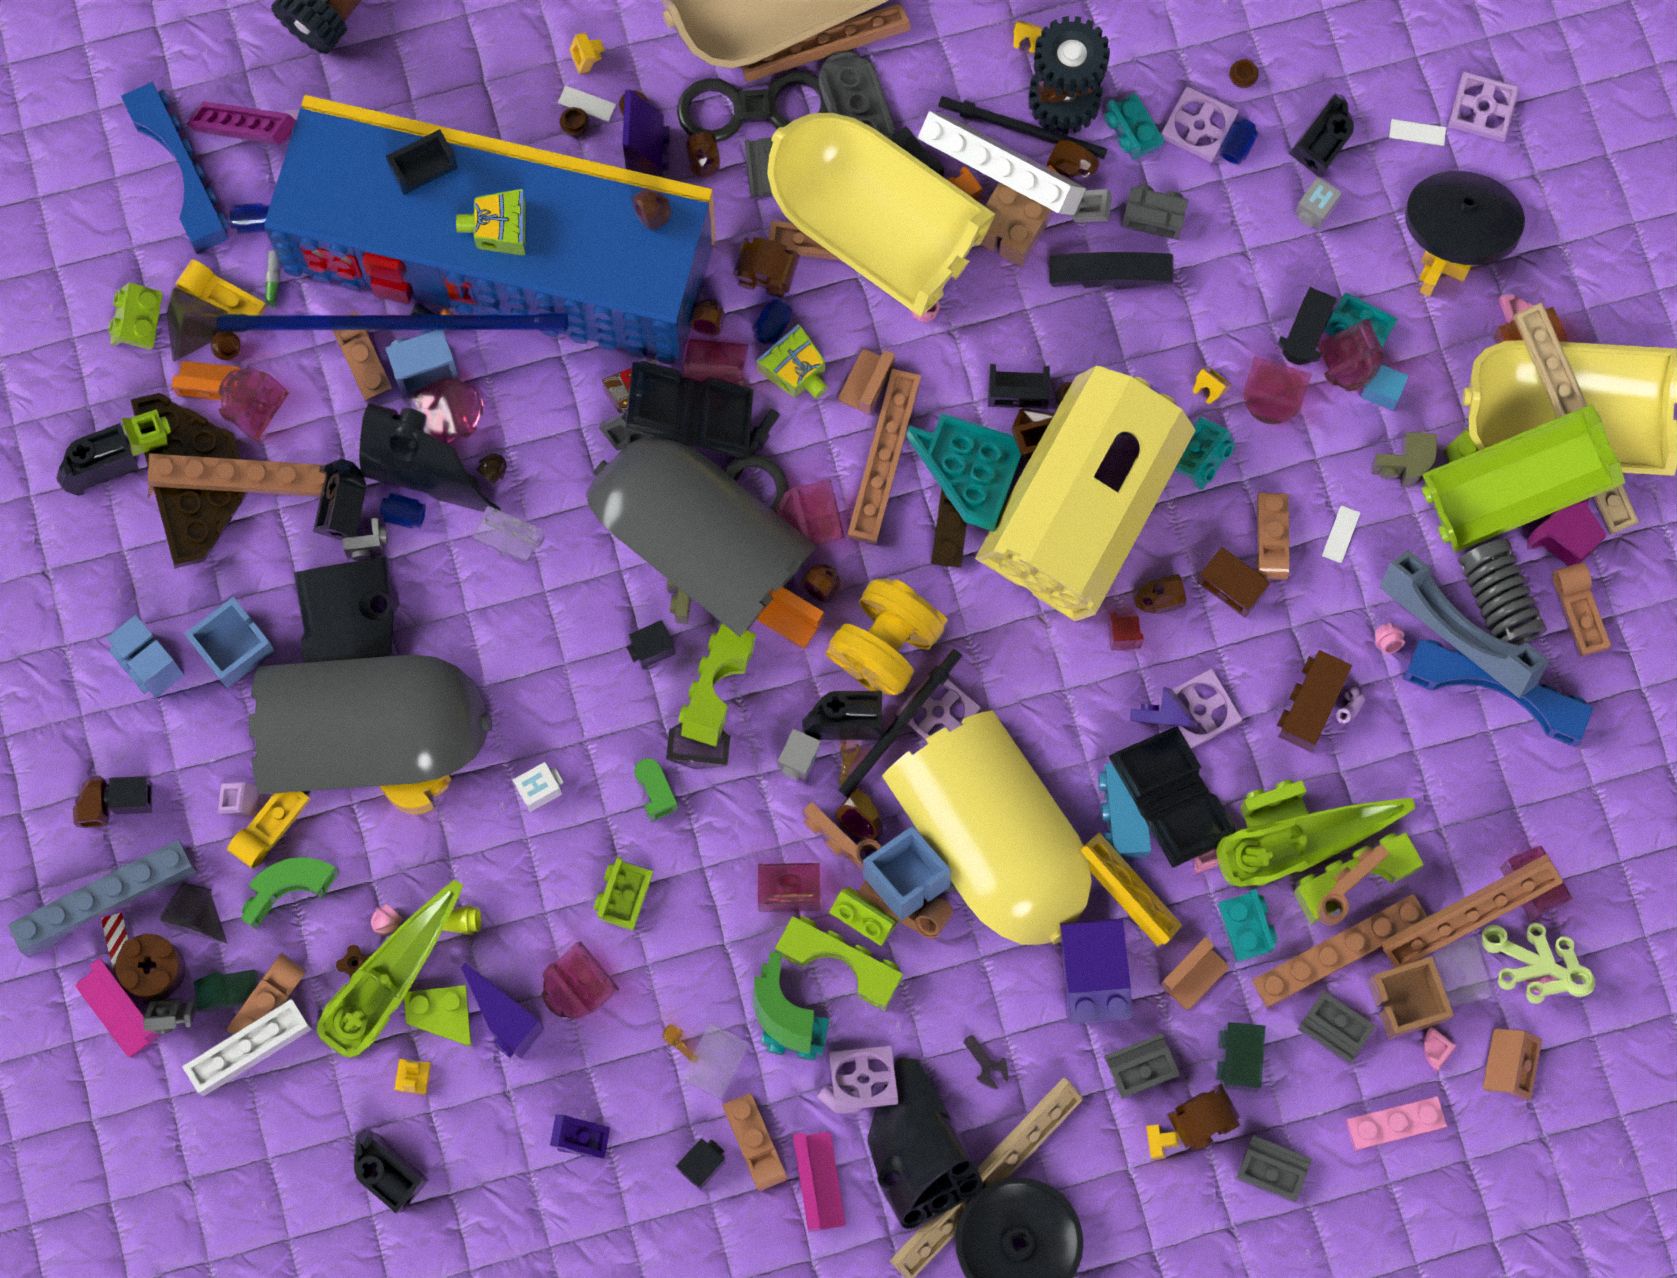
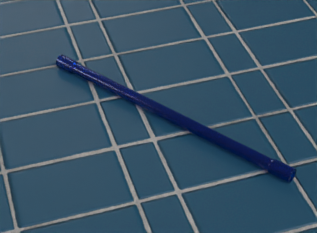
(539, 322)

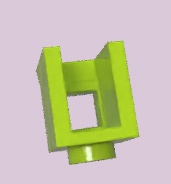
(149, 441)

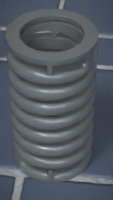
(1507, 587)

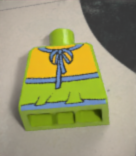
(497, 222)
(794, 365)

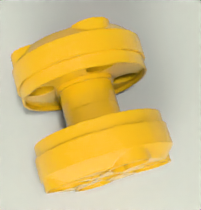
(898, 618)

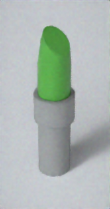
(272, 278)

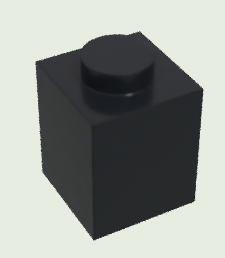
(650, 644)
(129, 795)
(701, 1162)

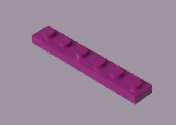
(242, 123)

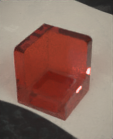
(1124, 632)

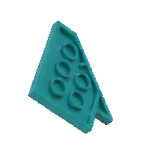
(970, 466)

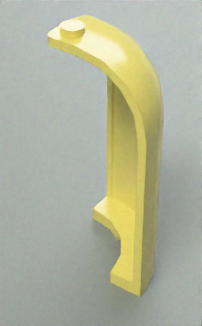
(875, 206)
(1625, 384)
(995, 829)

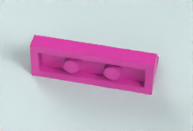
(115, 1008)
(819, 1181)

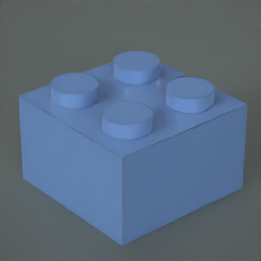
(421, 361)
(228, 643)
(149, 662)
(906, 873)

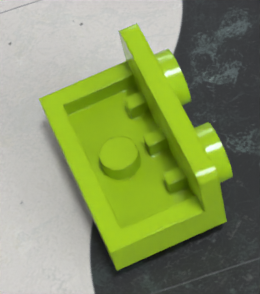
(135, 316)
(1274, 805)
(623, 895)
(863, 916)

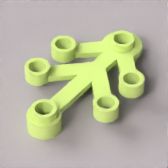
(1540, 964)

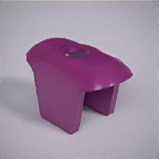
(1569, 534)

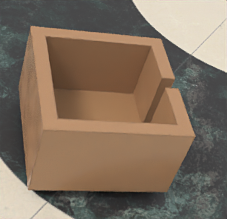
(1017, 222)
(1410, 997)

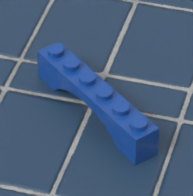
(198, 215)
(1557, 714)

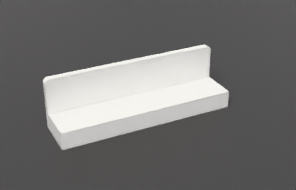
(246, 1048)

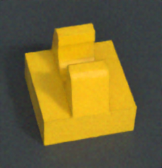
(1025, 29)
(585, 52)
(1214, 381)
(412, 1077)
(1160, 1141)

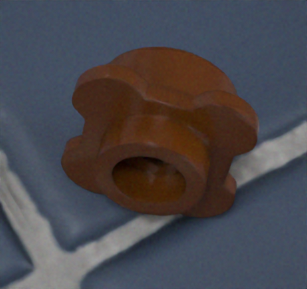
(353, 954)

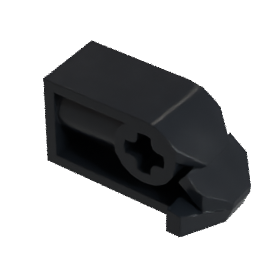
(1319, 142)
(1307, 328)
(96, 460)
(340, 500)
(857, 717)
(397, 1178)

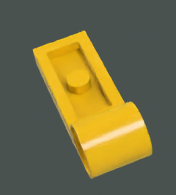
(202, 283)
(267, 828)

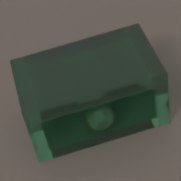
(1241, 1056)

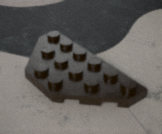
(191, 517)

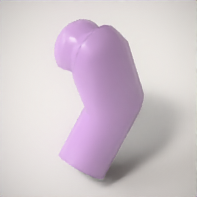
(1351, 710)
(826, 1096)

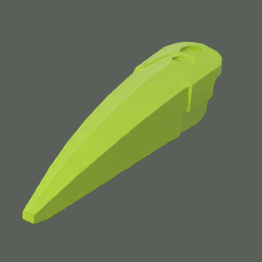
(1295, 844)
(378, 987)

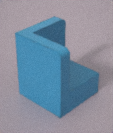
(1385, 387)

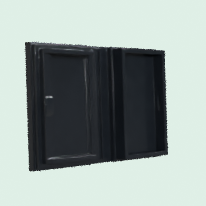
(688, 411)
(1172, 796)

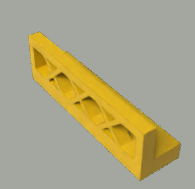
(1130, 891)

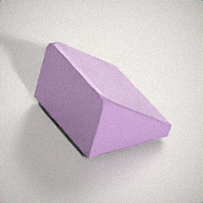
(238, 799)

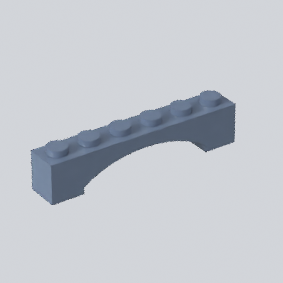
(1413, 587)
(59, 918)

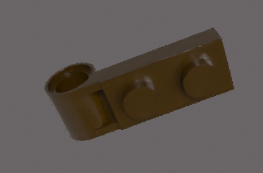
(948, 535)

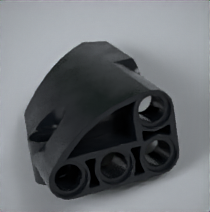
(403, 455)
(343, 612)
(918, 1151)

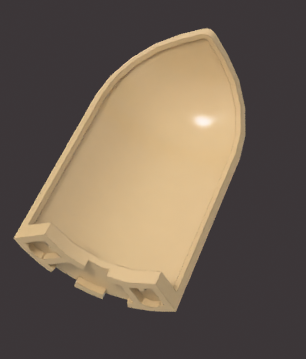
(750, 30)

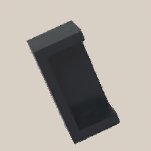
(421, 162)
(1018, 389)

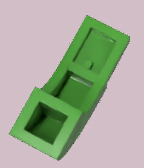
(286, 877)
(776, 1015)

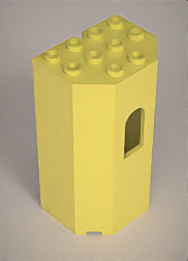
(1060, 524)

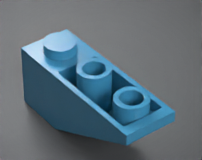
(1126, 826)

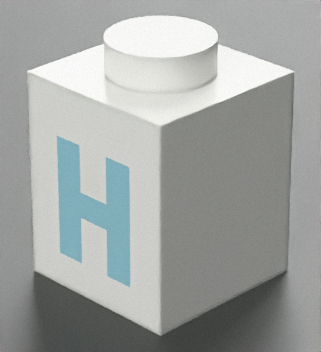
(538, 786)

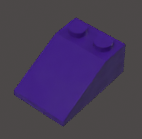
(644, 136)
(1096, 971)
(507, 1021)

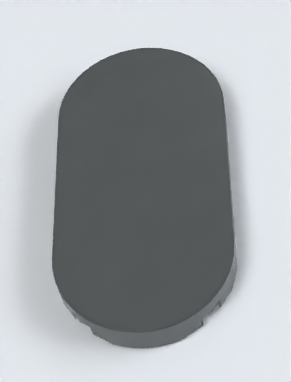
(854, 90)

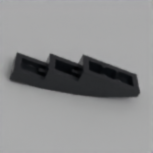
(1111, 268)

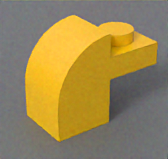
(1434, 267)
(415, 797)

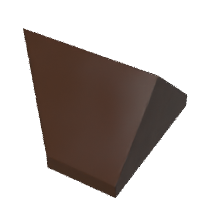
(1029, 429)

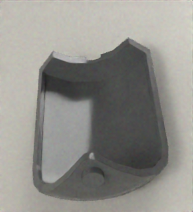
(698, 528)
(363, 723)

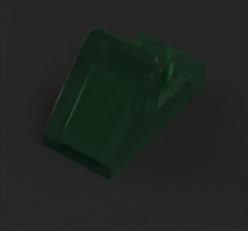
(224, 990)

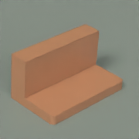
(867, 380)
(1195, 974)
(1512, 1063)

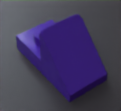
(1172, 712)
(579, 1137)

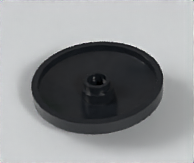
(1464, 217)
(1023, 1211)

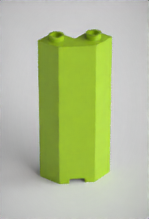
(1522, 478)

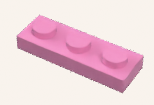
(1396, 1123)

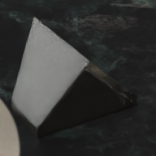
(190, 323)
(695, 753)
(194, 913)

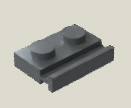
(757, 165)
(165, 1015)
(1336, 1027)
(1141, 1066)
(1273, 1169)

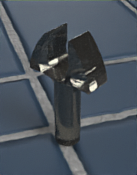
(986, 1063)

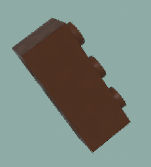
(1313, 700)

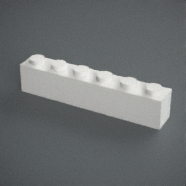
(1001, 163)

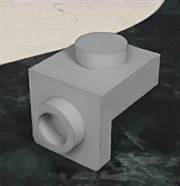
(1093, 206)
(365, 546)

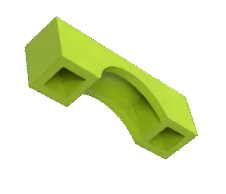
(706, 712)
(1398, 864)
(804, 943)

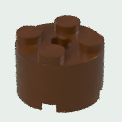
(765, 266)
(137, 955)
(1203, 1117)

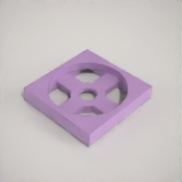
(1209, 106)
(1478, 126)
(1221, 698)
(945, 703)
(860, 1057)

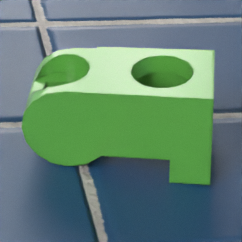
(652, 779)

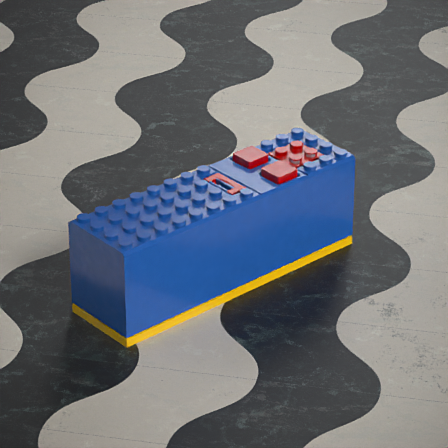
(585, 246)

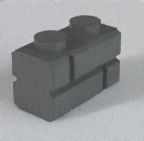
(1155, 212)

